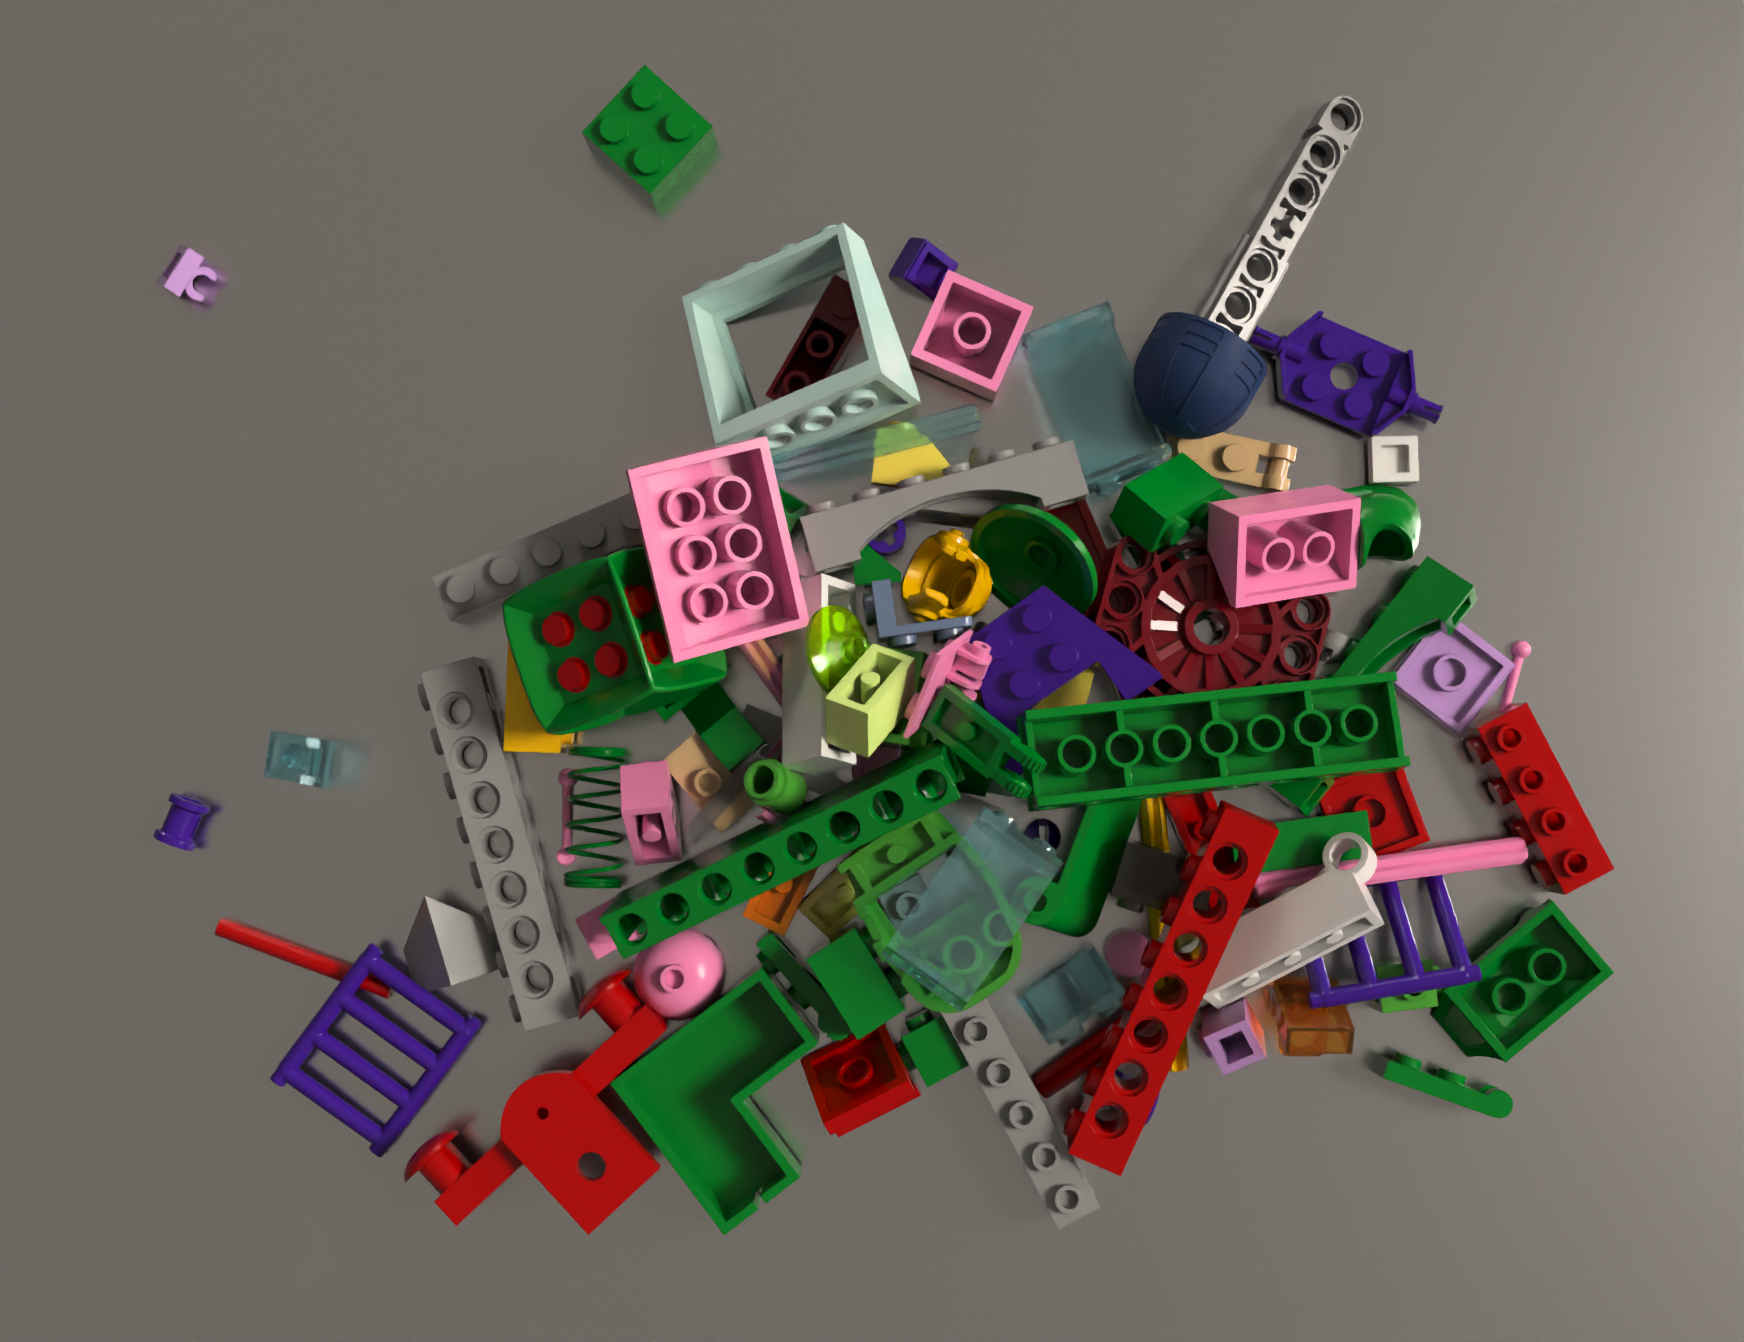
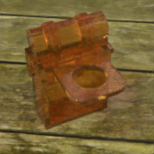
(1305, 1029)

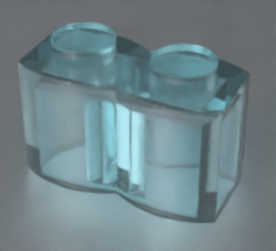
(1071, 995)

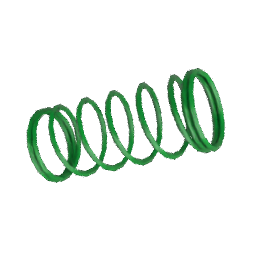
(599, 882)

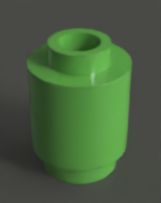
(775, 786)

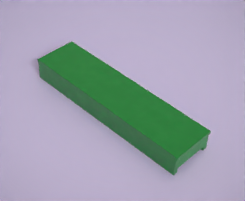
(1213, 741)
(784, 847)

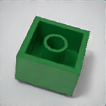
(650, 136)
(857, 980)

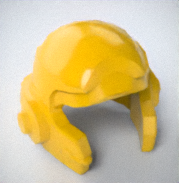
(945, 579)

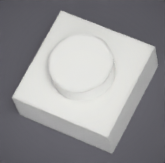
(1393, 460)

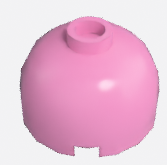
(680, 975)

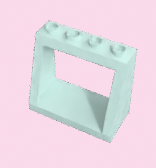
(823, 408)

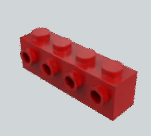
(1538, 799)

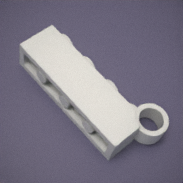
(802, 697)
(1297, 924)

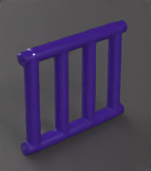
(1415, 978)
(344, 999)

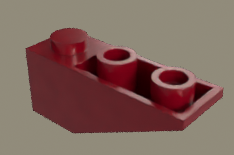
(822, 343)

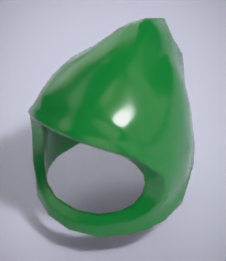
(1387, 523)

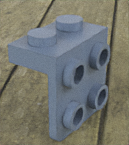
(880, 611)

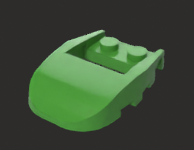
(891, 861)

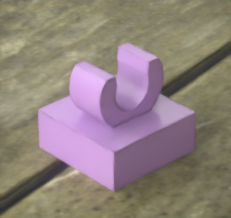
(181, 272)

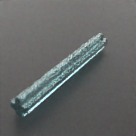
(877, 442)

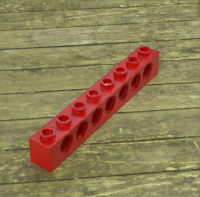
(1112, 1142)

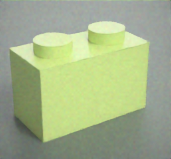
(869, 700)

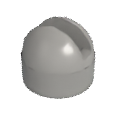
(1336, 644)

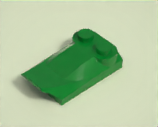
(1524, 987)

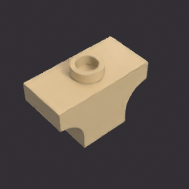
(702, 776)

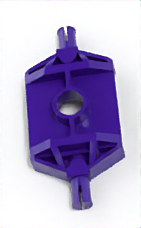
(1382, 375)

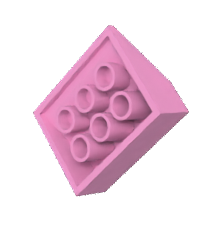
(718, 547)

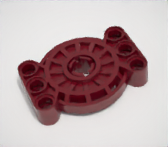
(1161, 613)

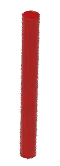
(295, 955)

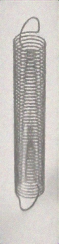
(739, 775)

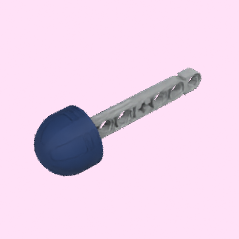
(1199, 369)

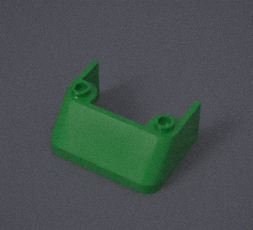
(1079, 897)

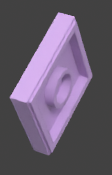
(1451, 676)

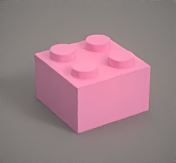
(970, 335)

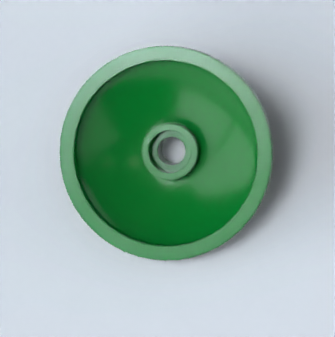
(1033, 550)

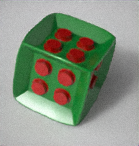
(597, 645)

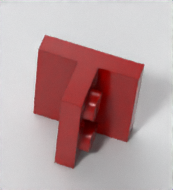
(858, 1080)

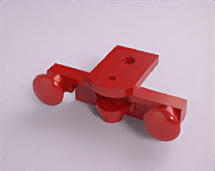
(557, 1121)

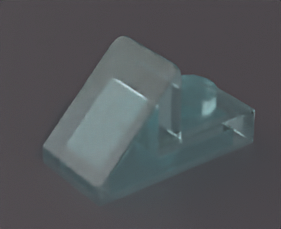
(304, 759)

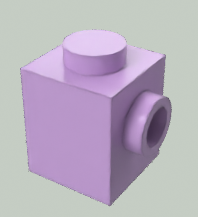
(1232, 1036)

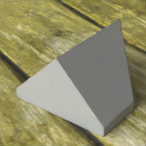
(448, 946)

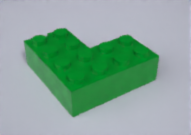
(697, 1101)

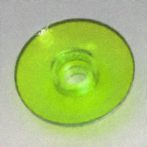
(834, 644)

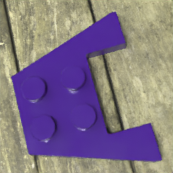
(1043, 648)

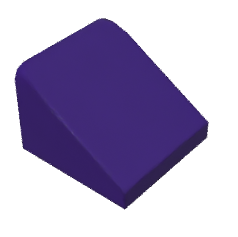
(922, 267)

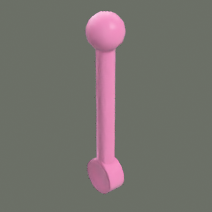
(1521, 650)
(566, 782)

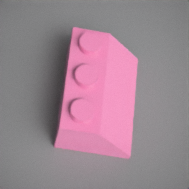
(1285, 544)

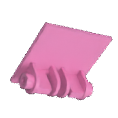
(956, 665)

